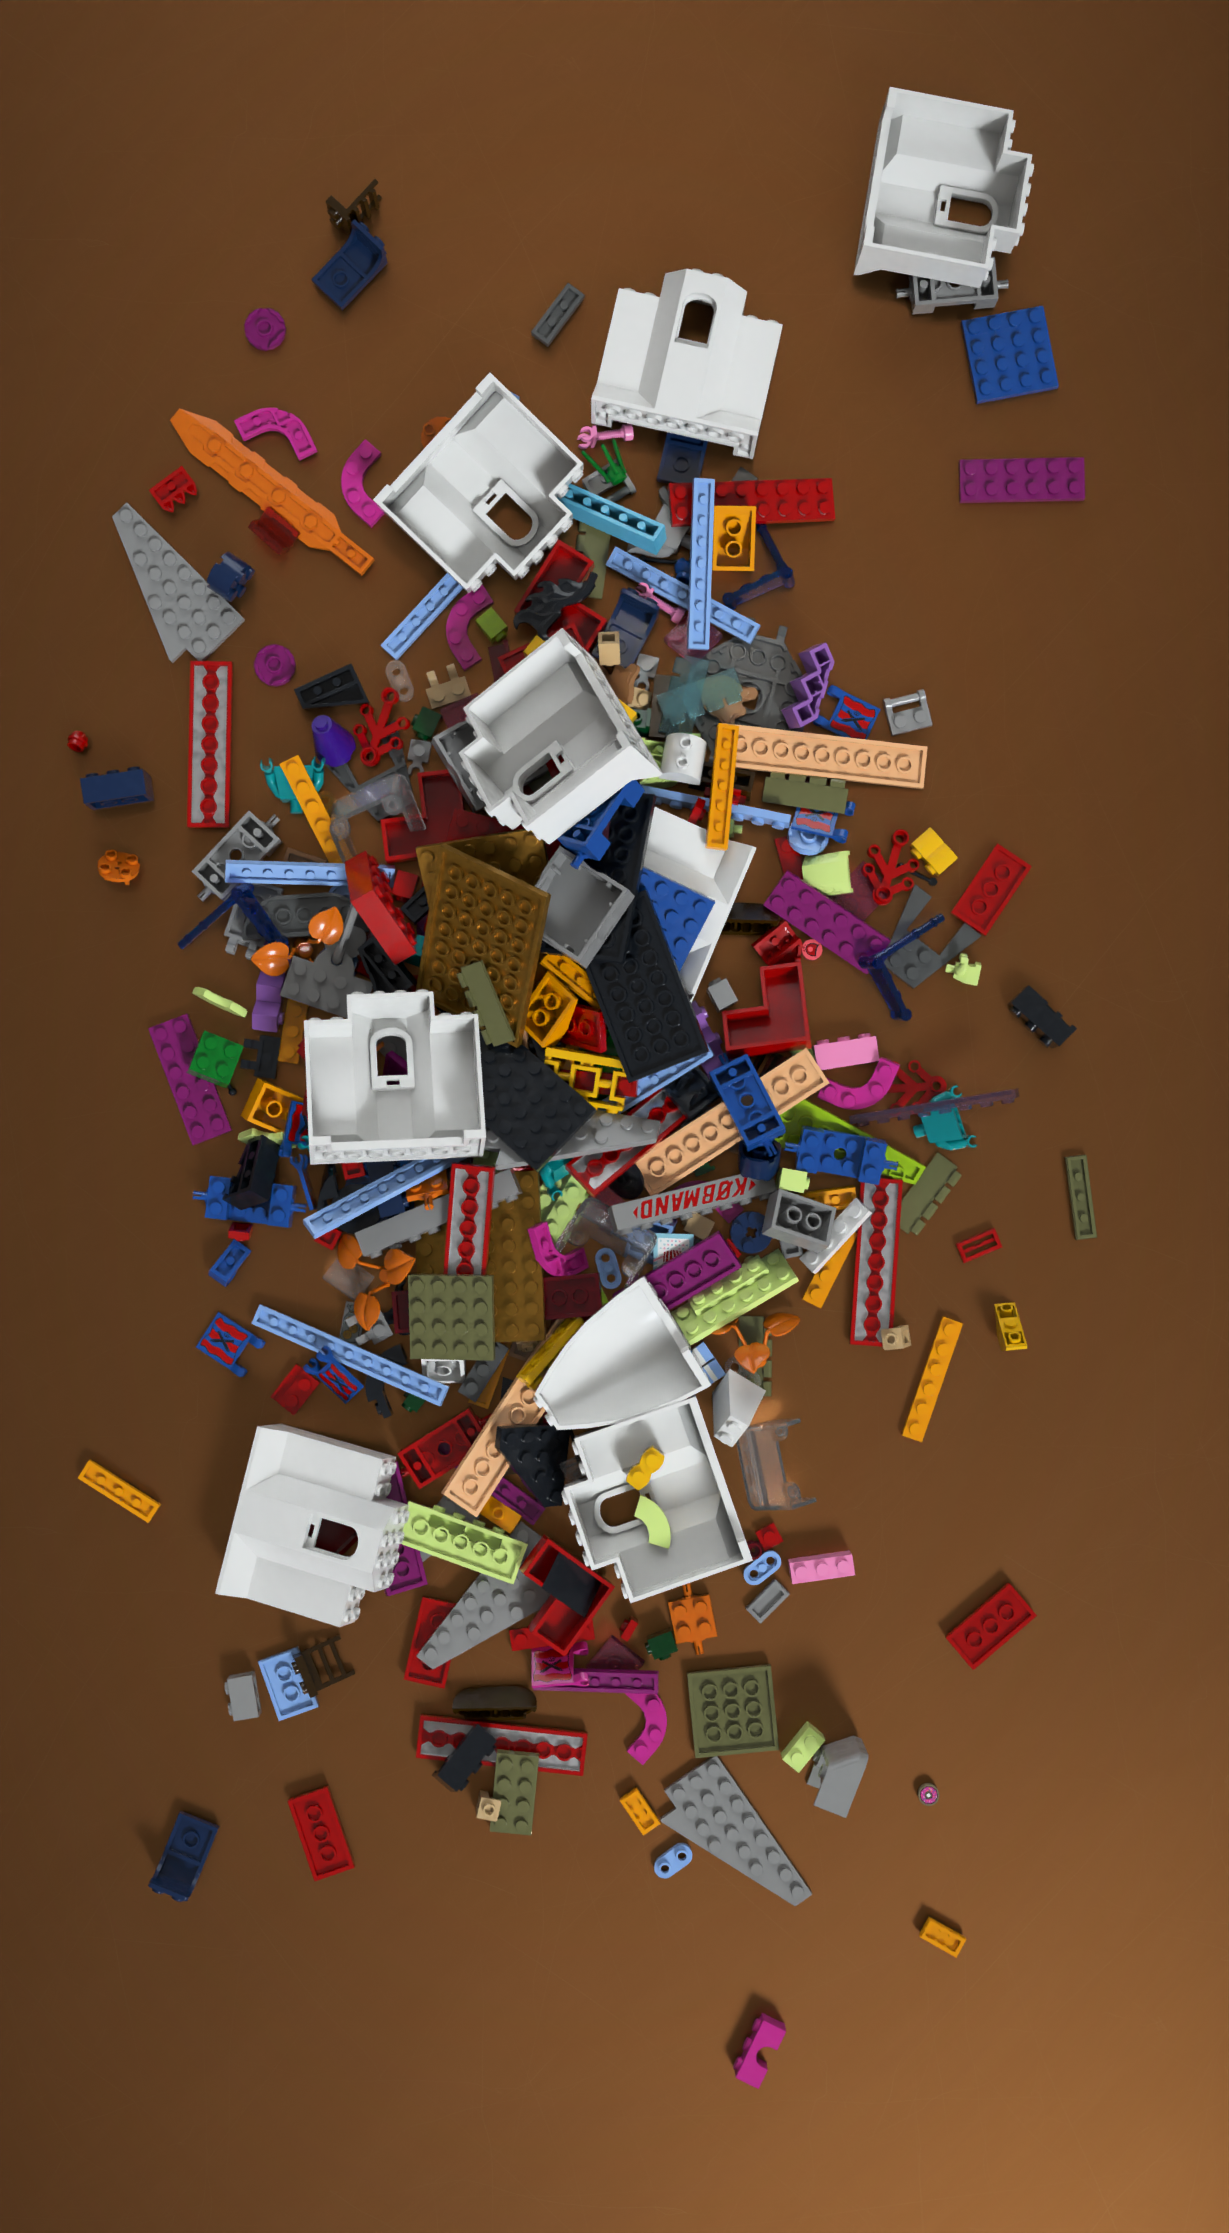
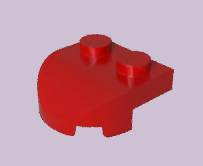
(779, 945)

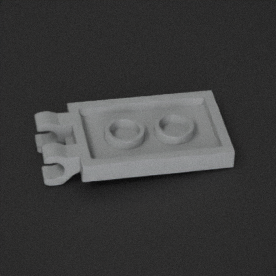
(237, 919)

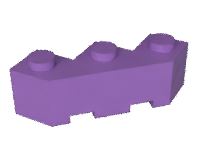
(809, 687)
(269, 1004)
(711, 1038)

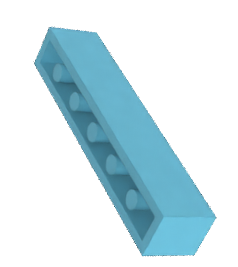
(615, 519)

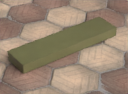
(1080, 1197)

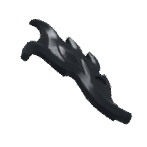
(548, 603)

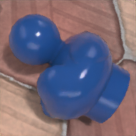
(682, 569)

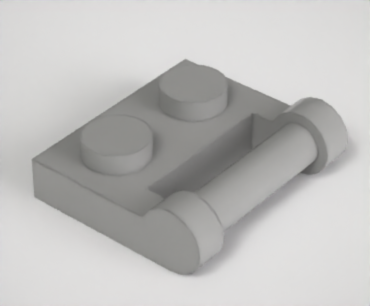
(597, 485)
(909, 719)

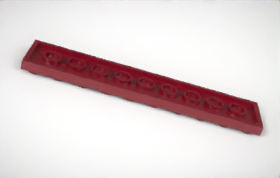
(563, 1298)

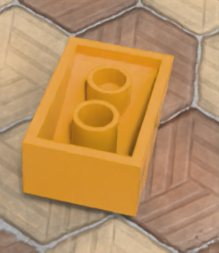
(734, 538)
(550, 1011)
(269, 1106)

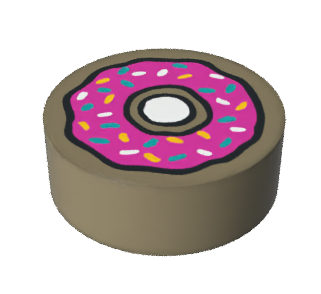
(928, 1794)

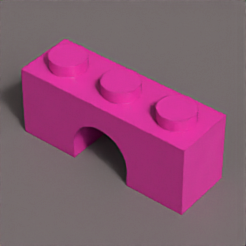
(766, 2033)

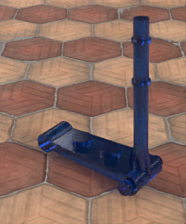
(768, 582)
(252, 909)
(883, 978)

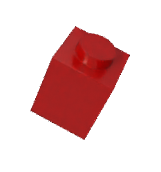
(405, 886)

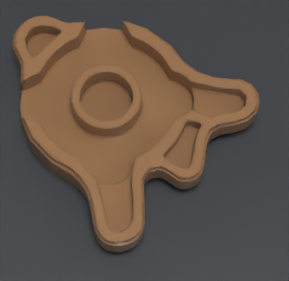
(622, 681)
(731, 712)

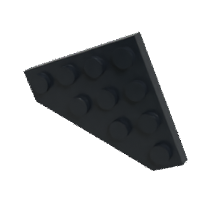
(536, 1456)

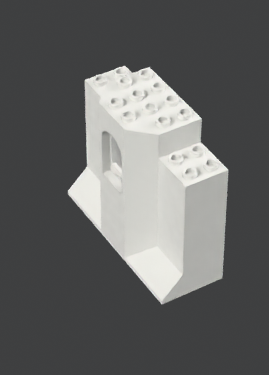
(925, 156)
(684, 384)
(483, 452)
(546, 709)
(680, 854)
(427, 1116)
(295, 1483)
(686, 1488)

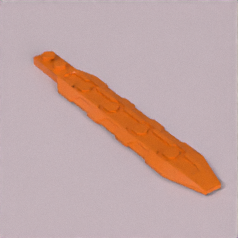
(266, 487)

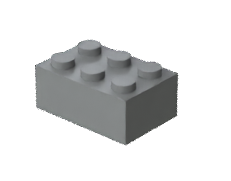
(799, 1221)

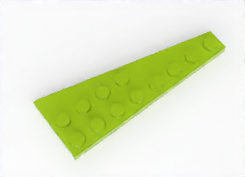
(812, 1115)

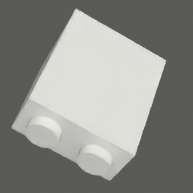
(734, 1406)

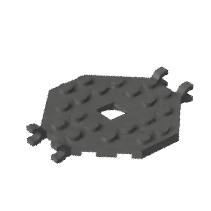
(761, 665)

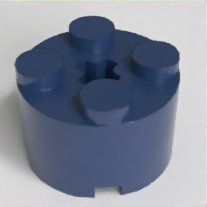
(229, 577)
(757, 1163)
(739, 1229)

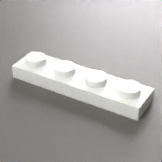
(842, 1229)

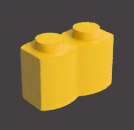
(933, 852)
(641, 1472)

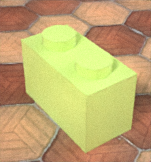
(792, 1180)
(802, 1746)

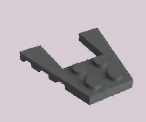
(347, 778)
(916, 960)

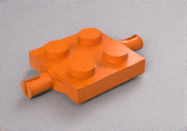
(429, 1189)
(692, 1618)

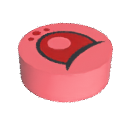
(811, 949)

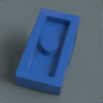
(229, 1263)

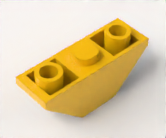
(1009, 1327)

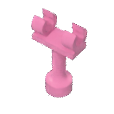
(625, 432)
(675, 613)

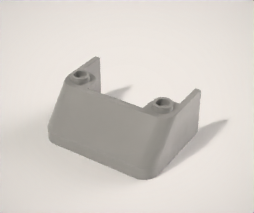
(838, 1774)

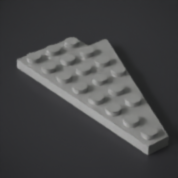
(178, 597)
(485, 1609)

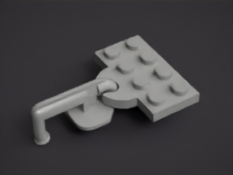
(322, 982)

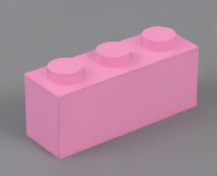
(846, 1052)
(821, 1567)

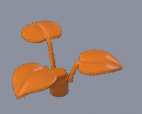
(323, 926)
(395, 1269)
(756, 1354)

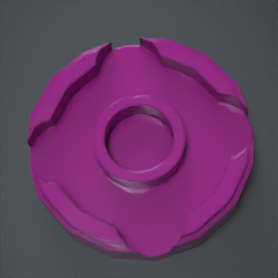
(265, 329)
(274, 665)

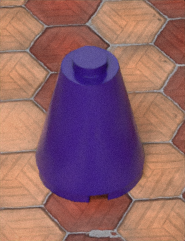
(332, 741)

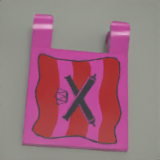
(553, 1669)

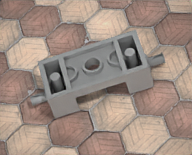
(929, 293)
(249, 836)

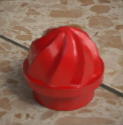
(77, 741)

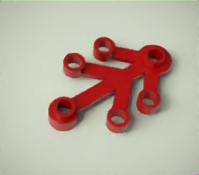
(379, 730)
(888, 870)
(910, 1087)

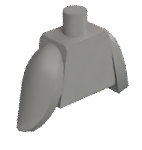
(675, 535)

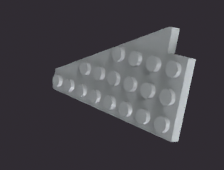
(599, 1134)
(723, 1822)

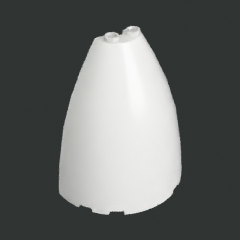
(621, 1364)

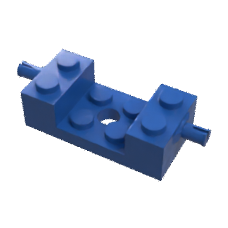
(586, 836)
(755, 1123)
(863, 1157)
(275, 1212)

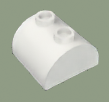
(683, 758)
(444, 1370)

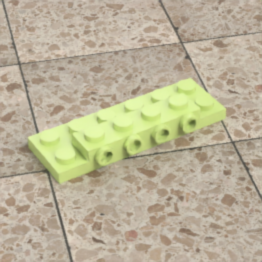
(561, 1211)
(734, 1295)
(463, 1541)

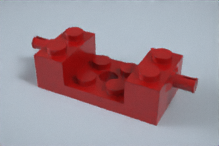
(423, 1457)

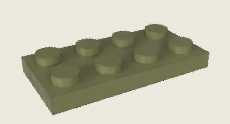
(516, 1788)

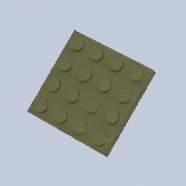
(451, 1316)
(732, 1711)

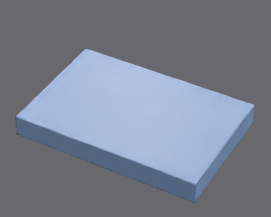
(284, 1685)

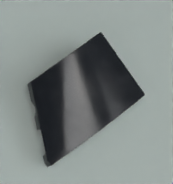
(329, 1186)

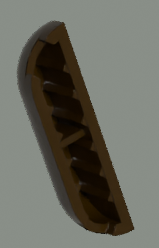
(749, 919)
(494, 1703)

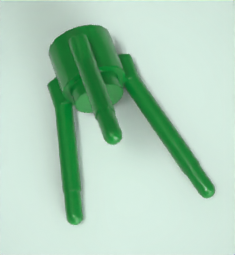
(616, 473)

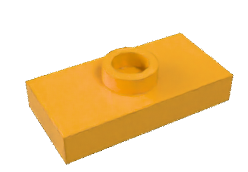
(500, 1515)
(640, 1811)
(942, 1937)

